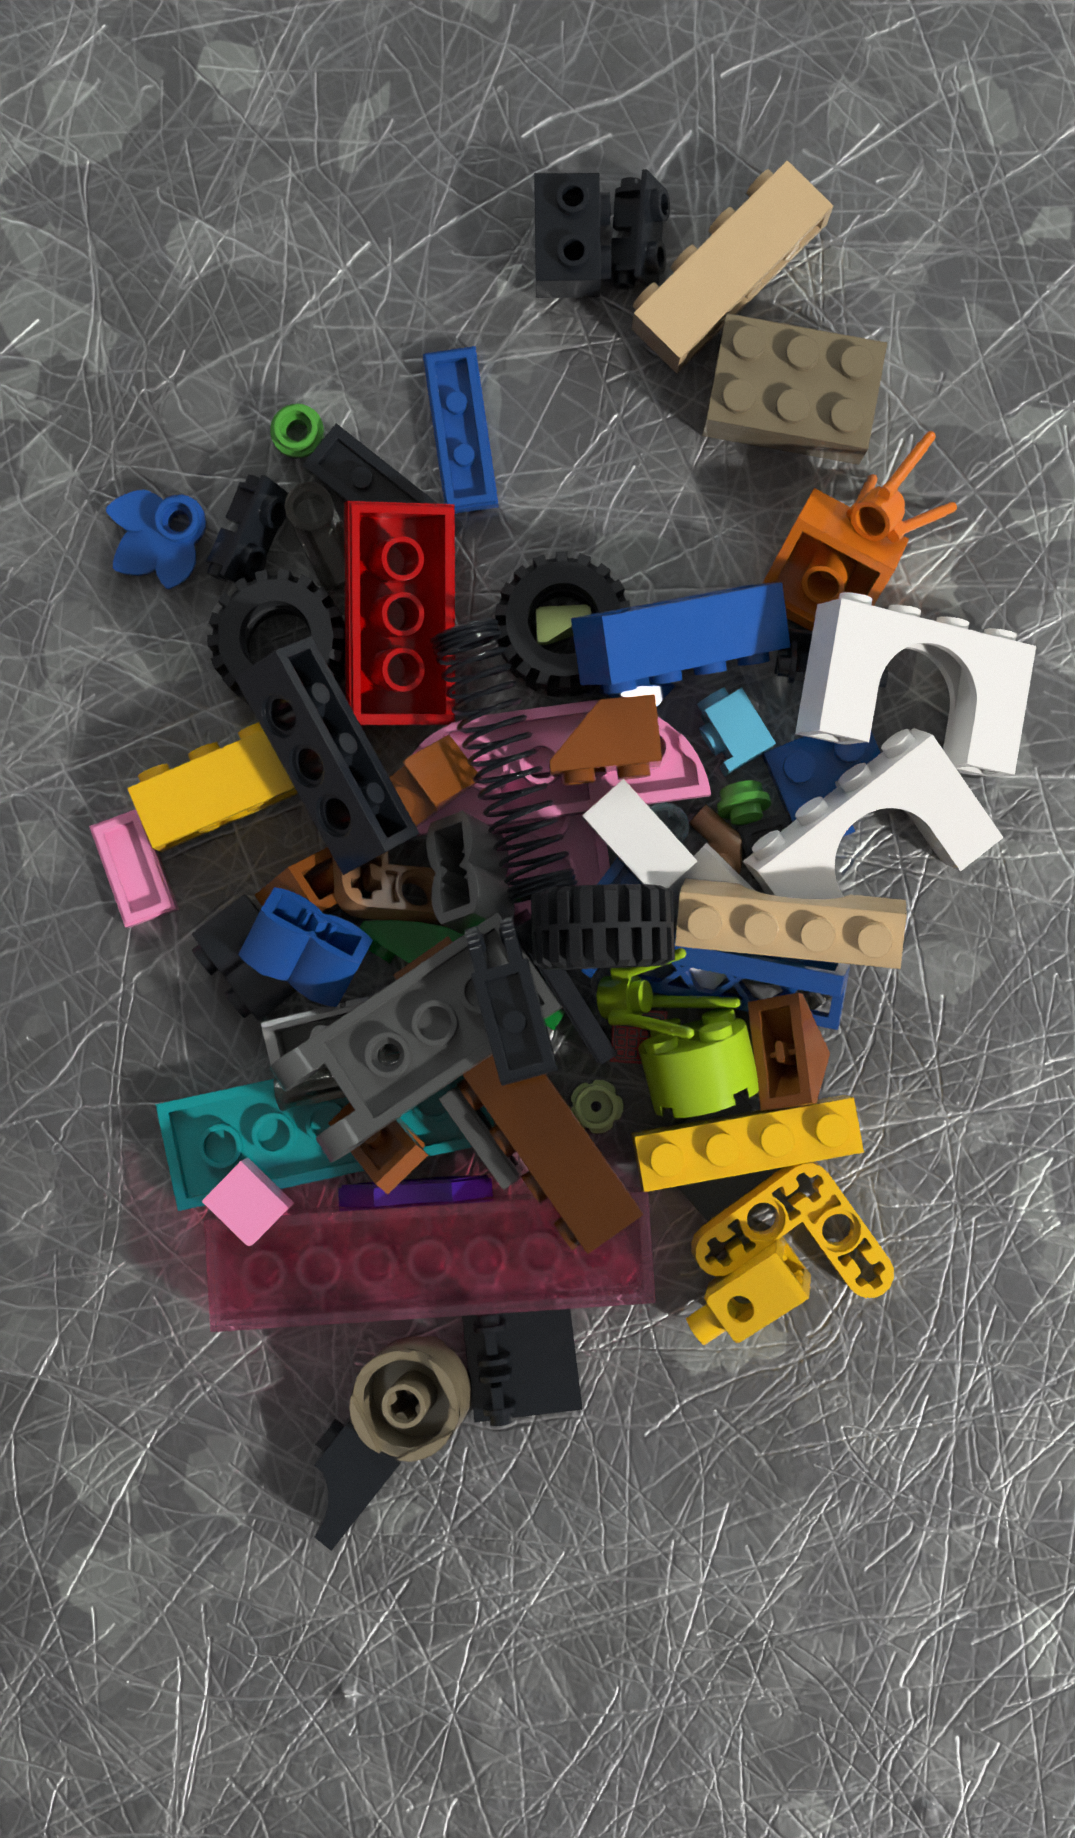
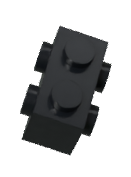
(568, 235)

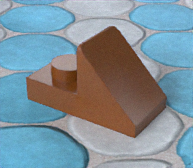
(433, 779)
(388, 1153)

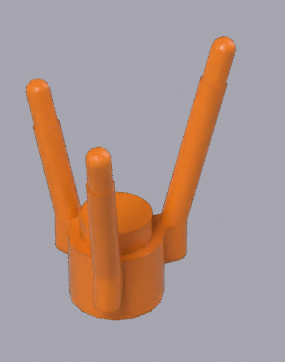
(881, 509)

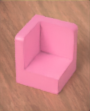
(247, 1202)

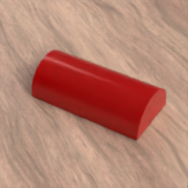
(394, 604)

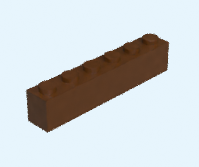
(553, 1146)

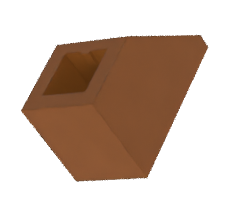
(612, 737)

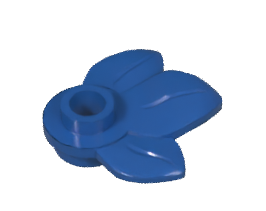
(149, 538)

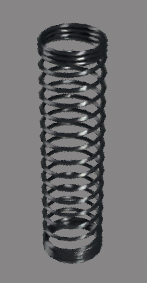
(468, 637)

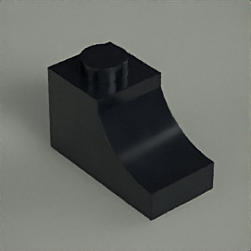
(352, 1478)

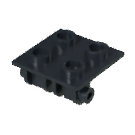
(521, 1364)

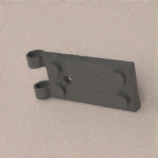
(430, 1020)

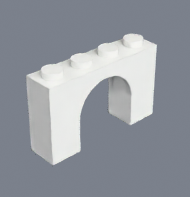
(983, 673)
(907, 776)

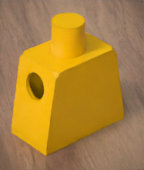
(771, 1281)

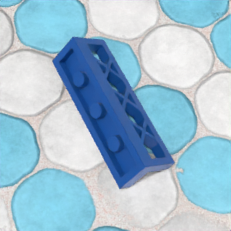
(788, 973)

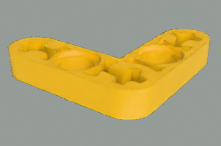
(812, 1213)

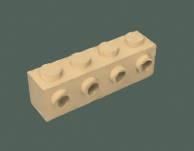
(731, 265)

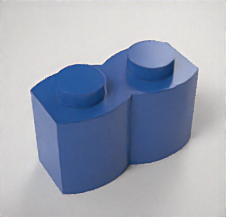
(305, 947)

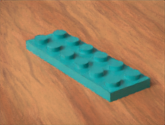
(220, 1128)

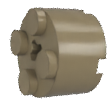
(406, 1427)

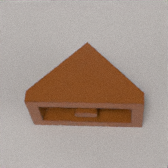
(787, 1052)

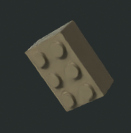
(794, 389)

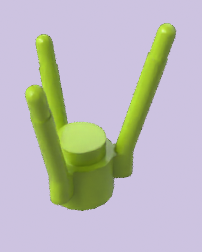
(626, 997)

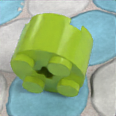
(700, 1071)

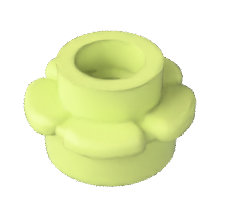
(610, 1109)

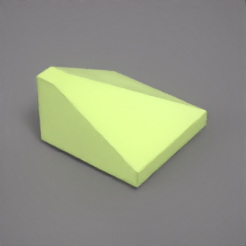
(555, 622)

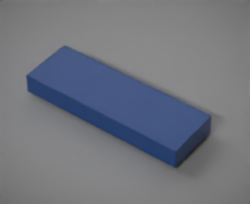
(460, 429)

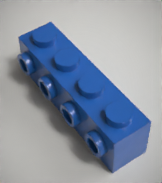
(680, 635)

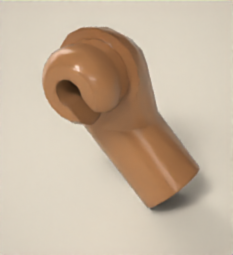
(720, 836)

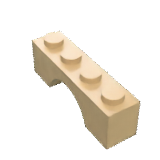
(827, 930)

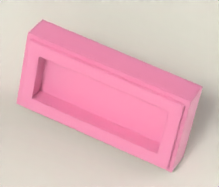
(133, 869)

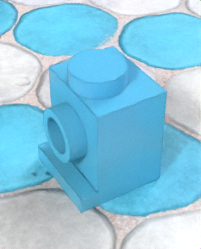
(733, 729)

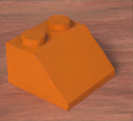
(829, 558)

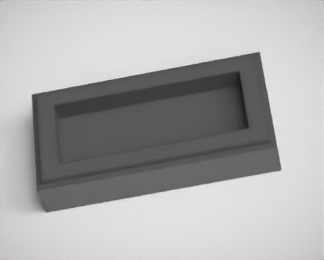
(476, 1130)

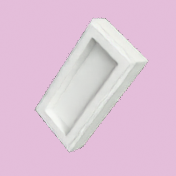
(638, 837)

